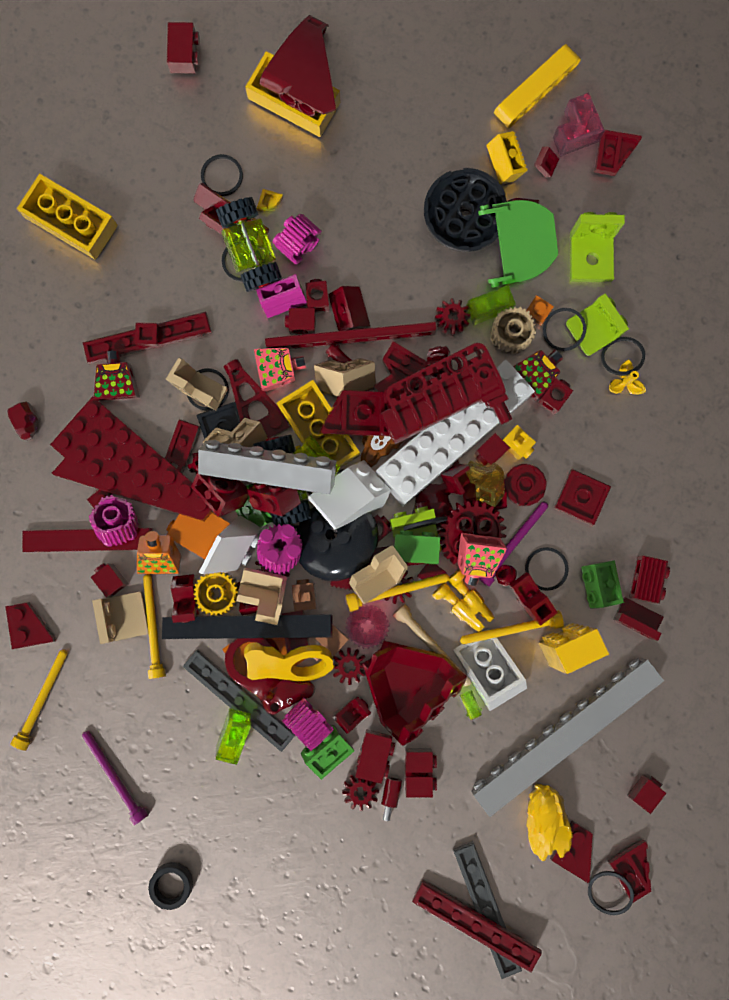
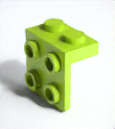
(602, 325)
(421, 514)

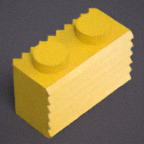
(506, 157)

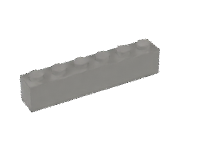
(267, 466)

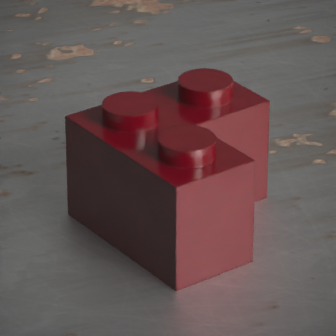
(373, 756)

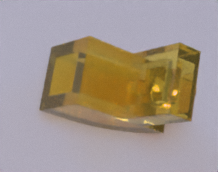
(488, 482)

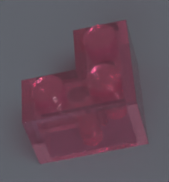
(582, 127)

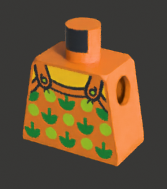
(157, 555)

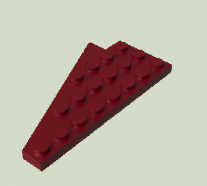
(114, 459)

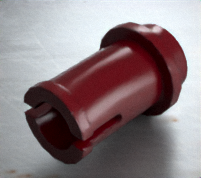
(337, 354)

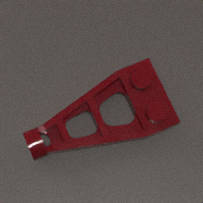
(274, 422)

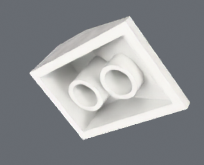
(354, 494)
(232, 547)
(491, 671)

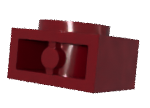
(220, 493)

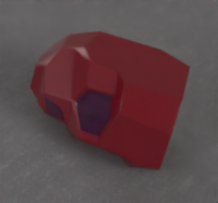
(23, 420)

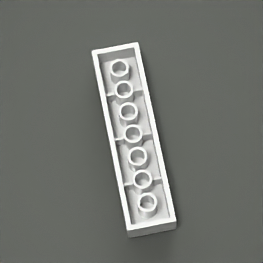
(447, 441)

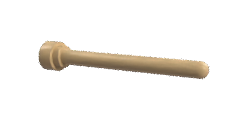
(404, 615)

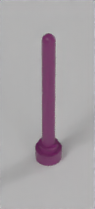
(517, 538)
(136, 812)

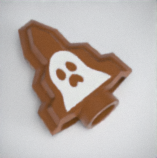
(377, 447)

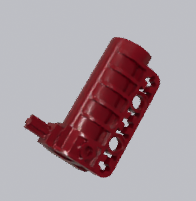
(445, 394)

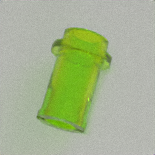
(471, 705)

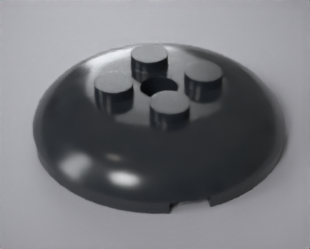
(461, 191)
(341, 556)

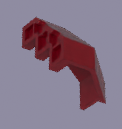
(410, 687)

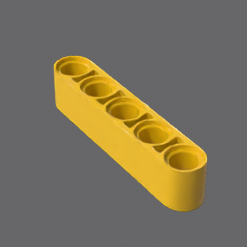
(537, 86)

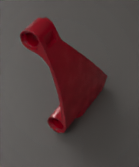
(302, 70)

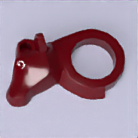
(437, 498)
(272, 692)

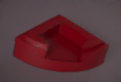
(430, 570)

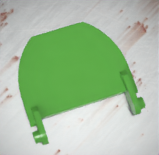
(525, 239)

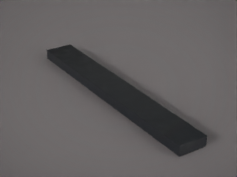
(246, 627)

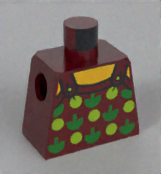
(539, 371)
(115, 379)

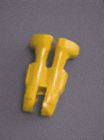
(467, 606)

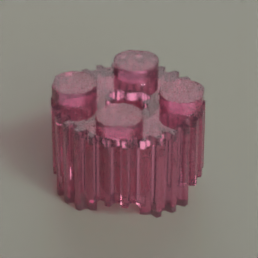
(373, 636)

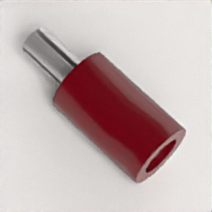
(390, 796)

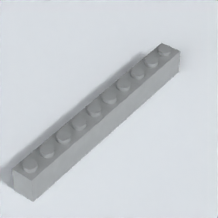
(566, 736)

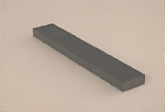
(239, 699)
(483, 898)

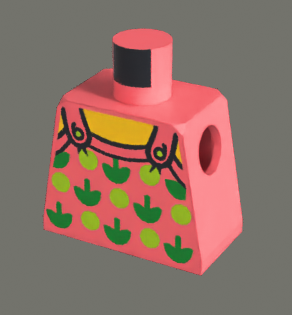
(277, 367)
(479, 556)

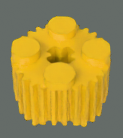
(205, 594)

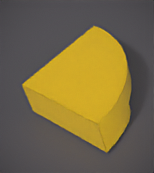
(269, 200)

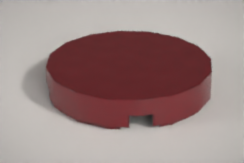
(525, 485)

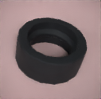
(160, 900)

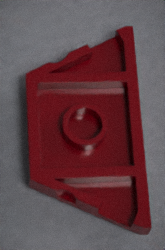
(356, 414)

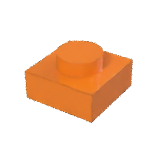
(539, 310)

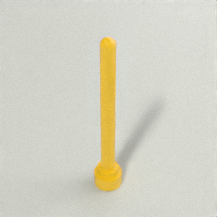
(354, 601)
(555, 622)
(156, 669)
(22, 739)

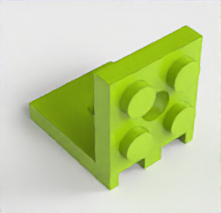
(595, 237)

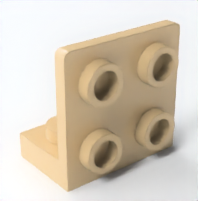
(120, 617)

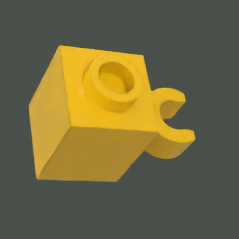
(519, 443)

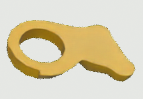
(269, 663)

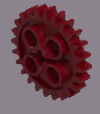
(451, 531)

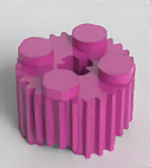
(297, 237)
(114, 521)
(279, 537)
(307, 724)

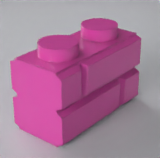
(281, 296)

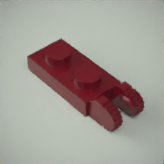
(182, 444)

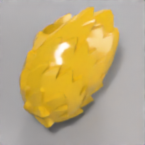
(548, 822)

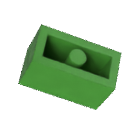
(418, 548)

